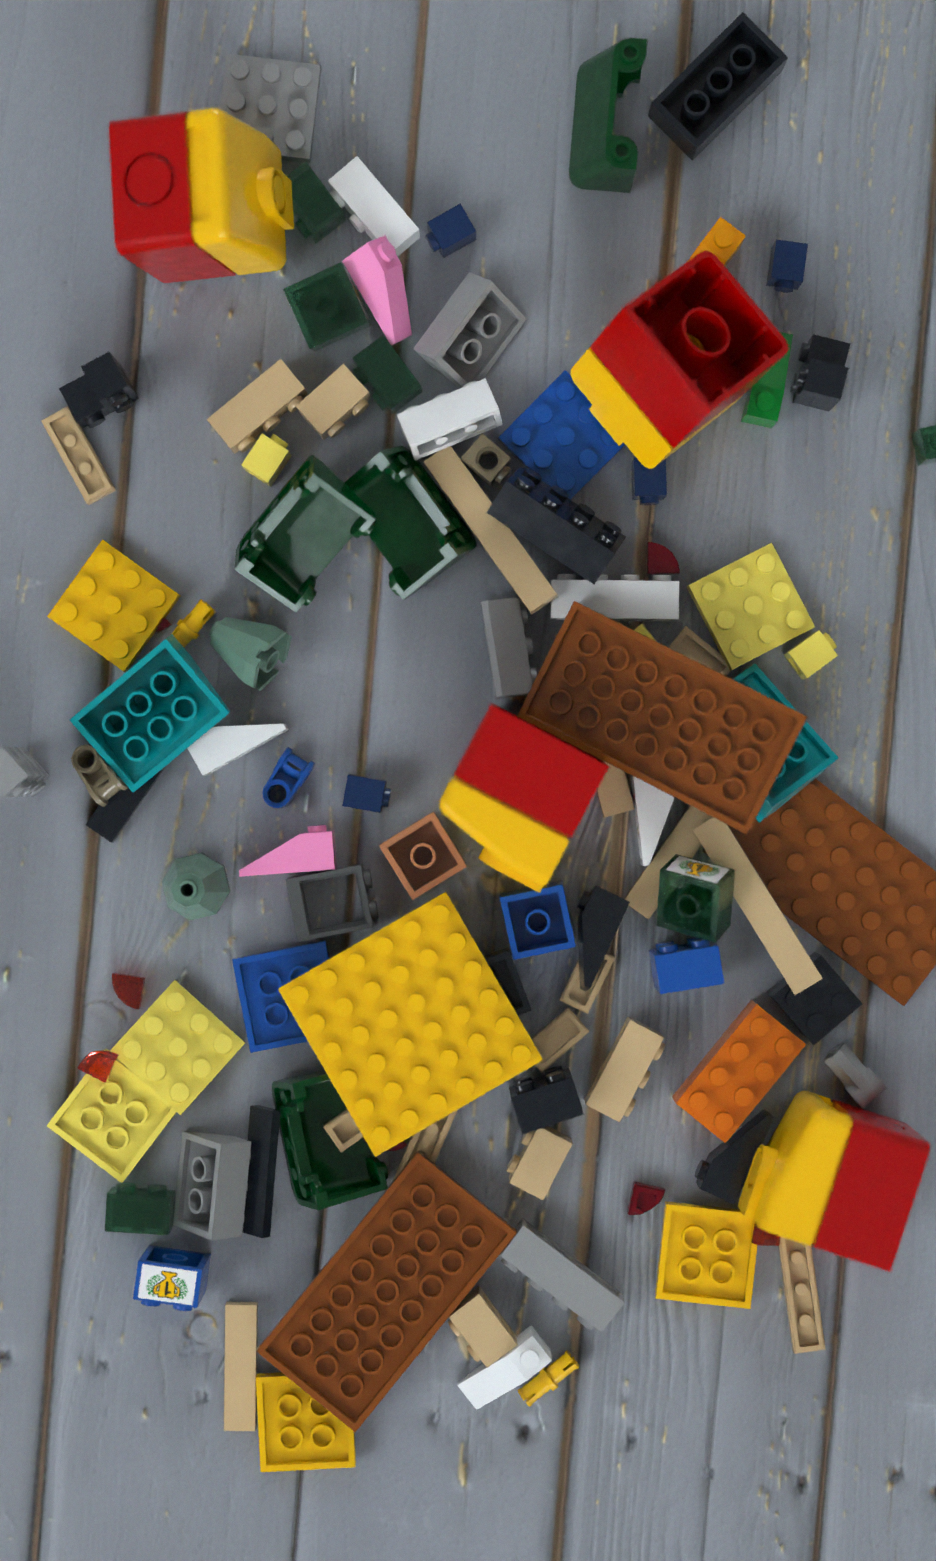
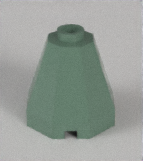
(250, 649)
(208, 884)

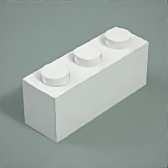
(372, 206)
(450, 419)

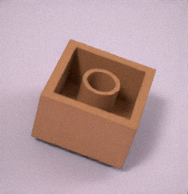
(423, 855)

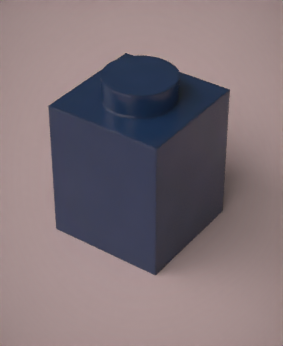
(450, 231)
(787, 265)
(647, 483)
(366, 794)

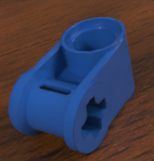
(287, 777)

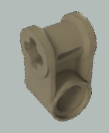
(99, 778)

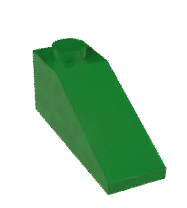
(766, 395)

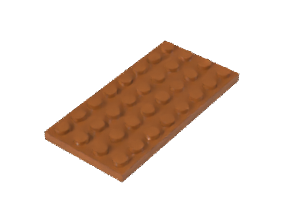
(662, 717)
(849, 887)
(386, 1291)

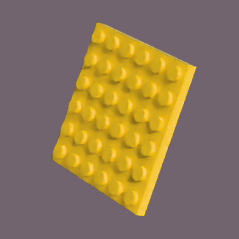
(410, 1024)

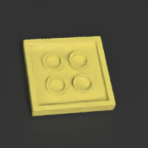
(750, 606)
(177, 1047)
(112, 1120)

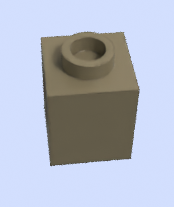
(480, 448)

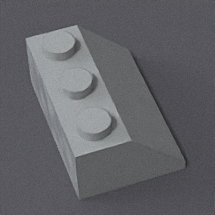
(470, 331)
(508, 647)
(20, 773)
(212, 1184)

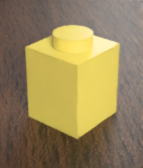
(267, 458)
(811, 654)

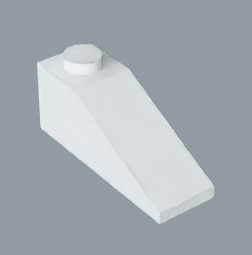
(227, 743)
(650, 816)
(507, 1372)

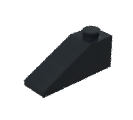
(597, 926)
(729, 1163)

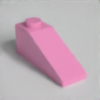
(381, 283)
(303, 853)

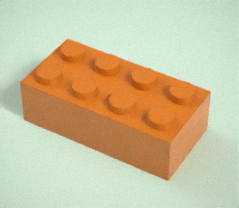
(738, 1071)

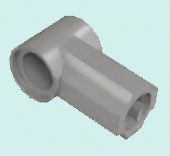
(858, 1080)

